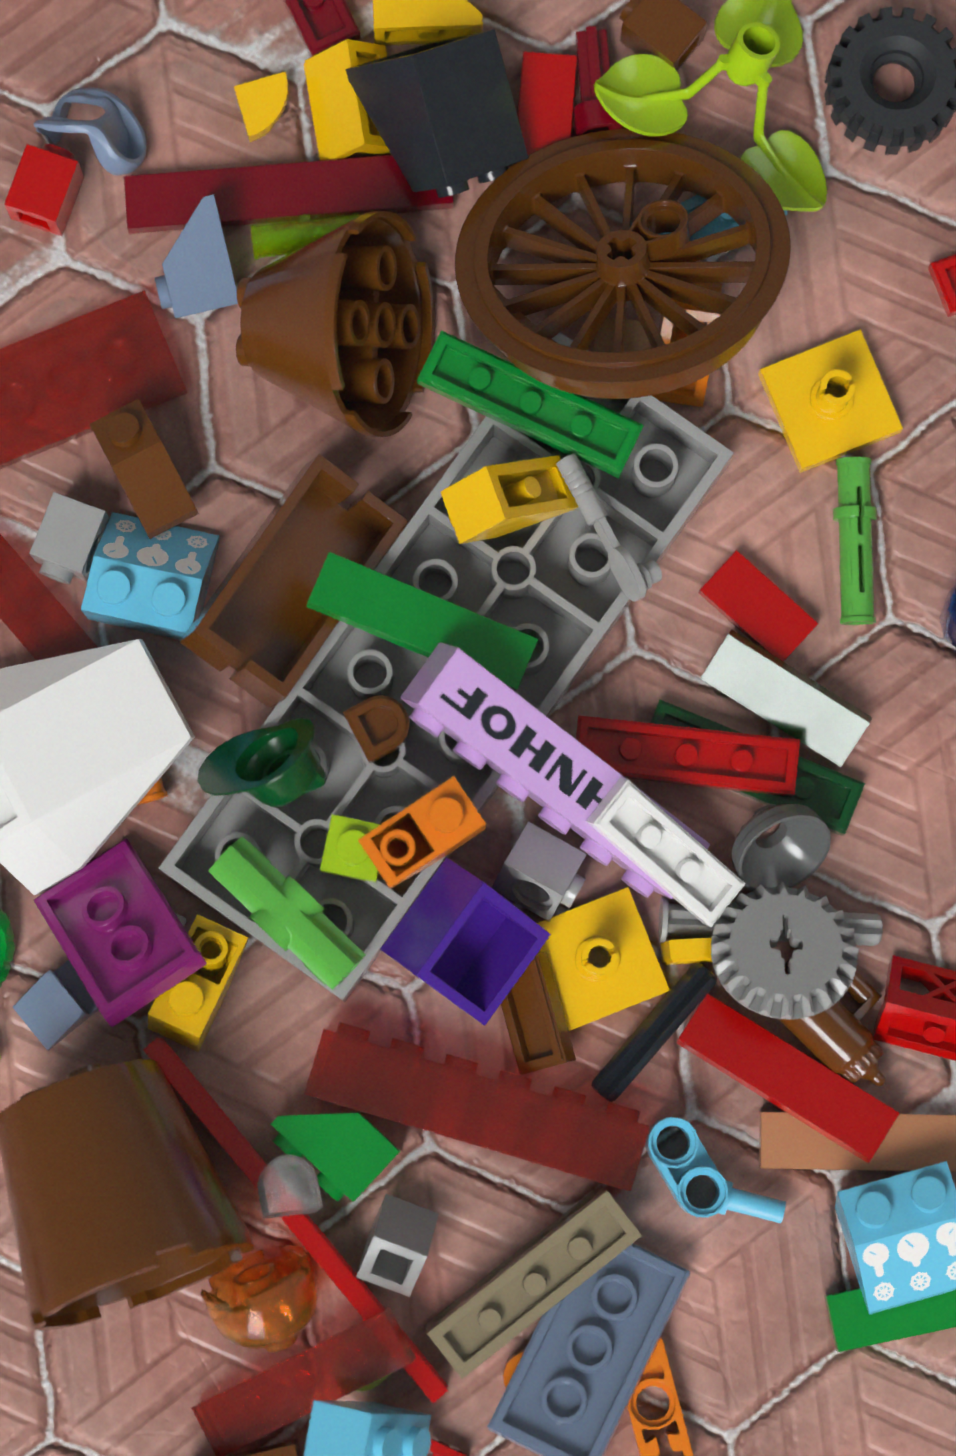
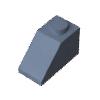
(198, 266)

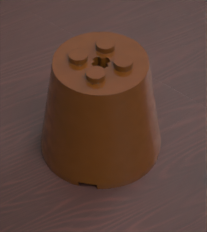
(112, 1194)

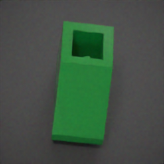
(340, 1145)

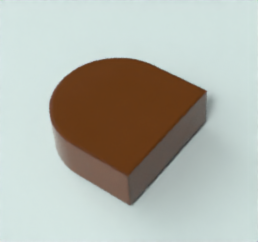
(378, 725)

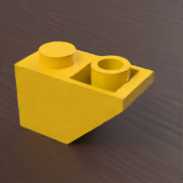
(191, 1005)

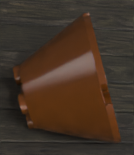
(343, 323)

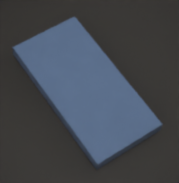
(589, 1357)

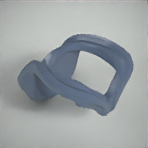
(115, 136)

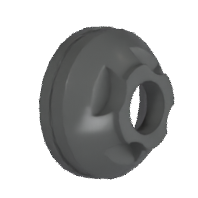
(786, 855)

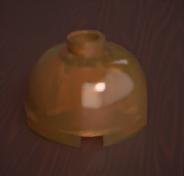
(264, 1301)

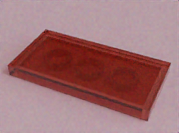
(81, 373)

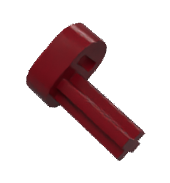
(593, 63)

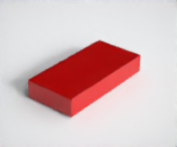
(546, 98)
(757, 607)

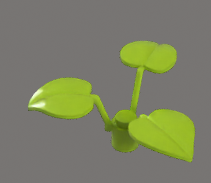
(760, 34)

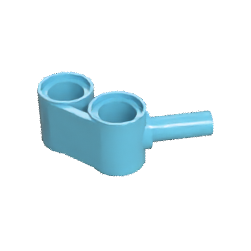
(697, 1162)

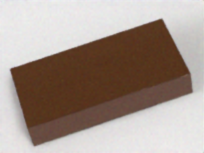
(537, 1019)

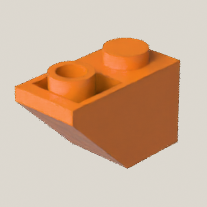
(423, 833)

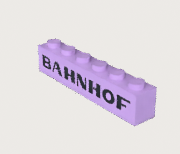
(524, 748)

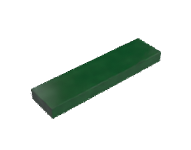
(817, 787)

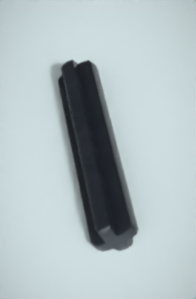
(654, 1032)

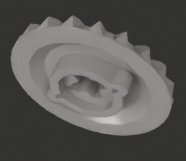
(756, 973)

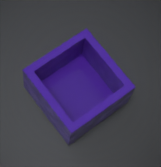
(465, 941)

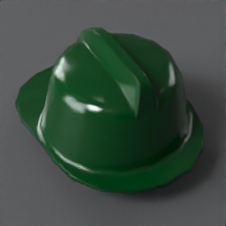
(267, 763)

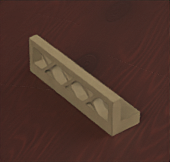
(531, 1281)

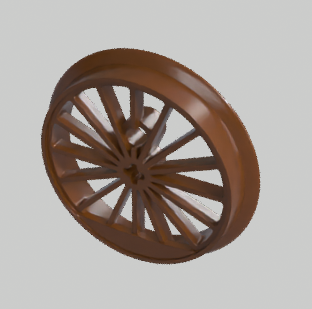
(625, 263)

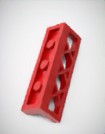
(919, 1020)

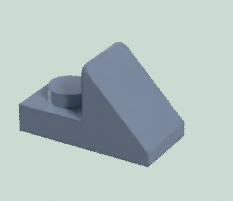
(56, 1005)

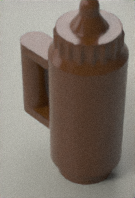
(841, 1038)

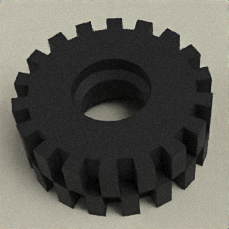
(898, 42)

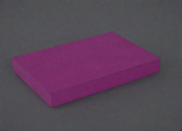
(119, 932)

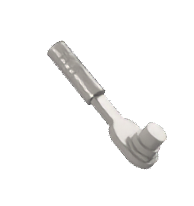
(631, 577)

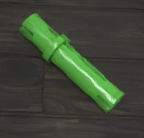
(855, 540)

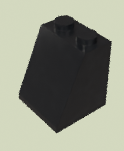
(444, 111)

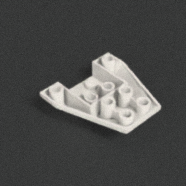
(79, 754)

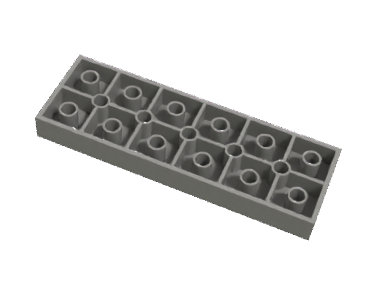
(537, 580)

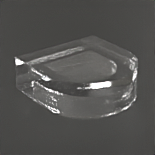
(288, 1188)

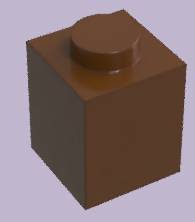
(662, 29)

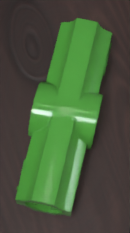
(287, 913)

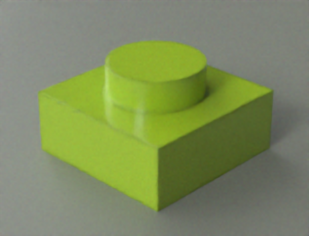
(344, 853)

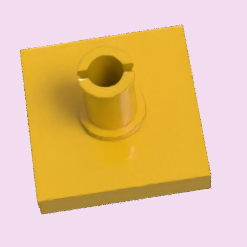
(830, 401)
(602, 959)

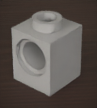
(68, 539)
(541, 872)

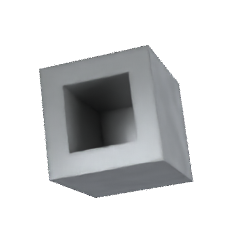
(397, 1245)

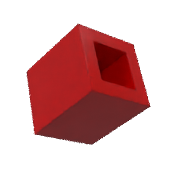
(44, 188)

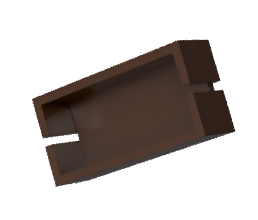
(260, 610)

